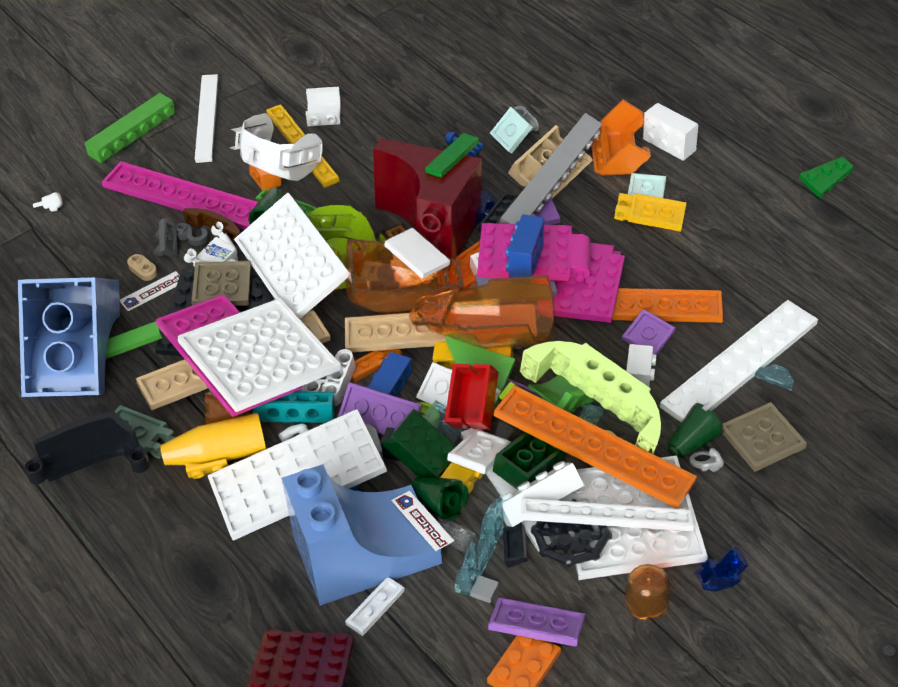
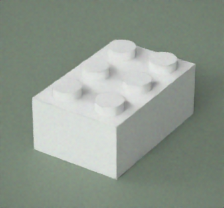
(670, 131)

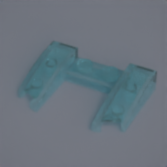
(479, 555)

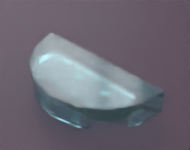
(776, 375)

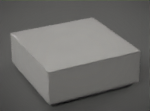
(484, 589)

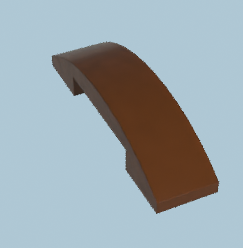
(200, 217)

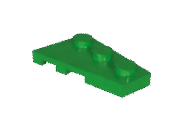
(826, 175)

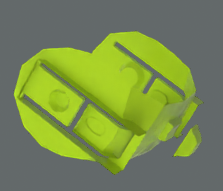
(348, 224)

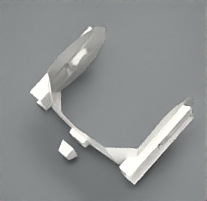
(272, 157)

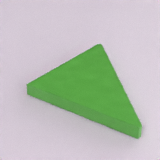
(470, 354)

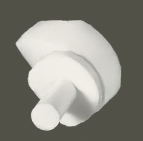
(50, 201)

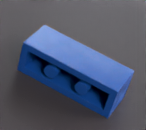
(392, 374)

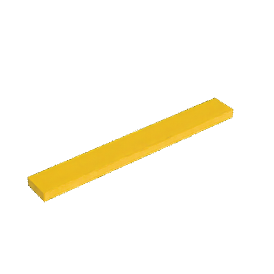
(293, 133)

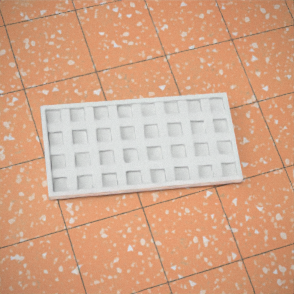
(253, 491)

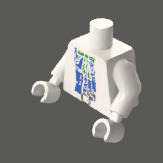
(218, 250)

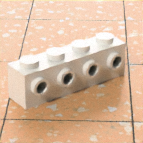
(547, 486)

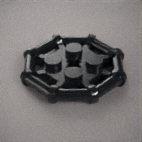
(570, 545)

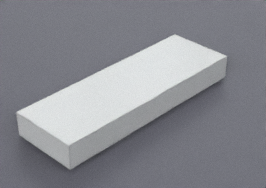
(374, 606)

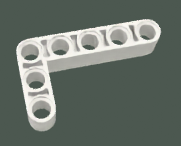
(332, 384)

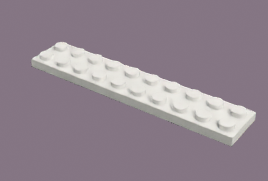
(740, 361)

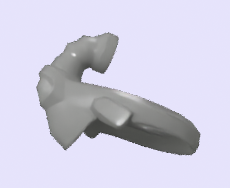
(712, 464)

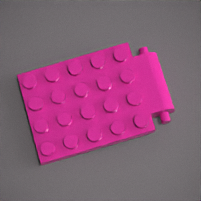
(562, 256)
(596, 295)

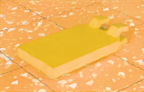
(650, 211)

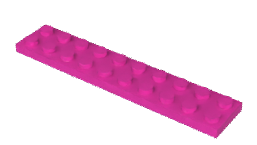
(177, 193)

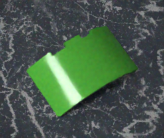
(562, 394)

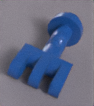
(451, 137)

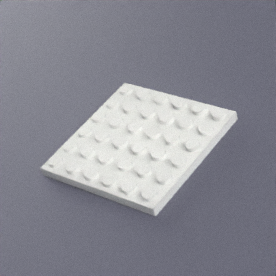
(258, 354)
(630, 544)

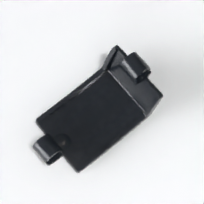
(83, 445)

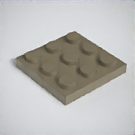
(221, 278)
(763, 436)

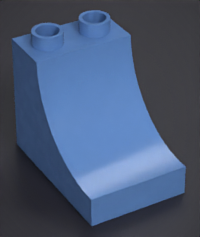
(65, 334)
(351, 536)

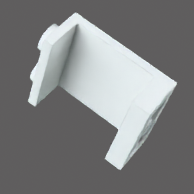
(323, 106)

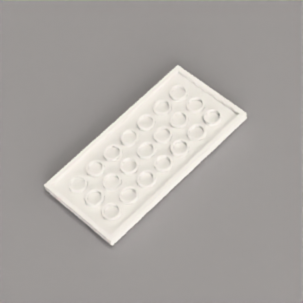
(292, 256)

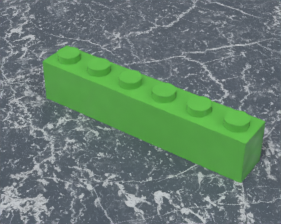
(130, 127)

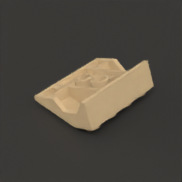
(530, 162)

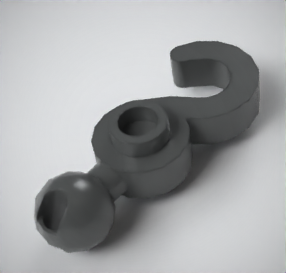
(184, 232)

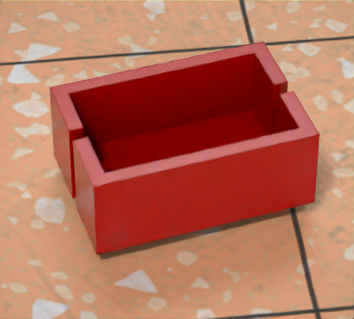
(471, 396)

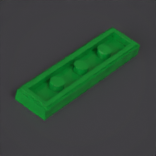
(452, 155)

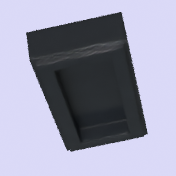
(515, 545)

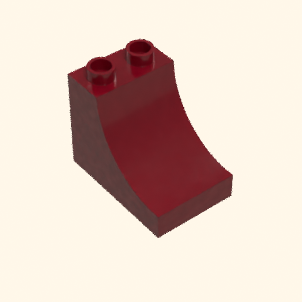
(436, 207)

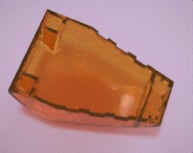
(386, 284)

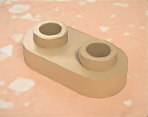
(142, 267)

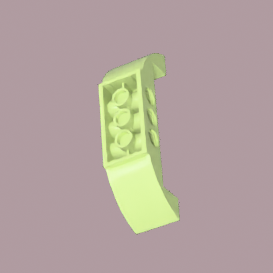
(599, 380)

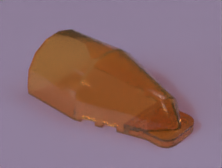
(493, 314)

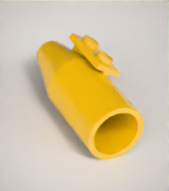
(213, 444)

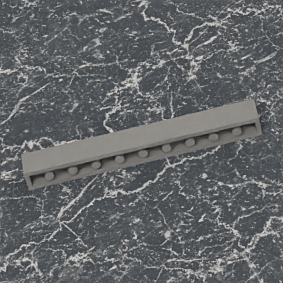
(554, 170)

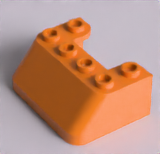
(615, 147)

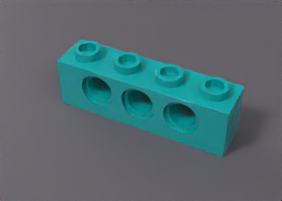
(299, 407)

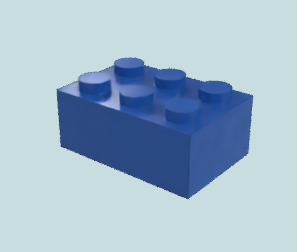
(525, 246)

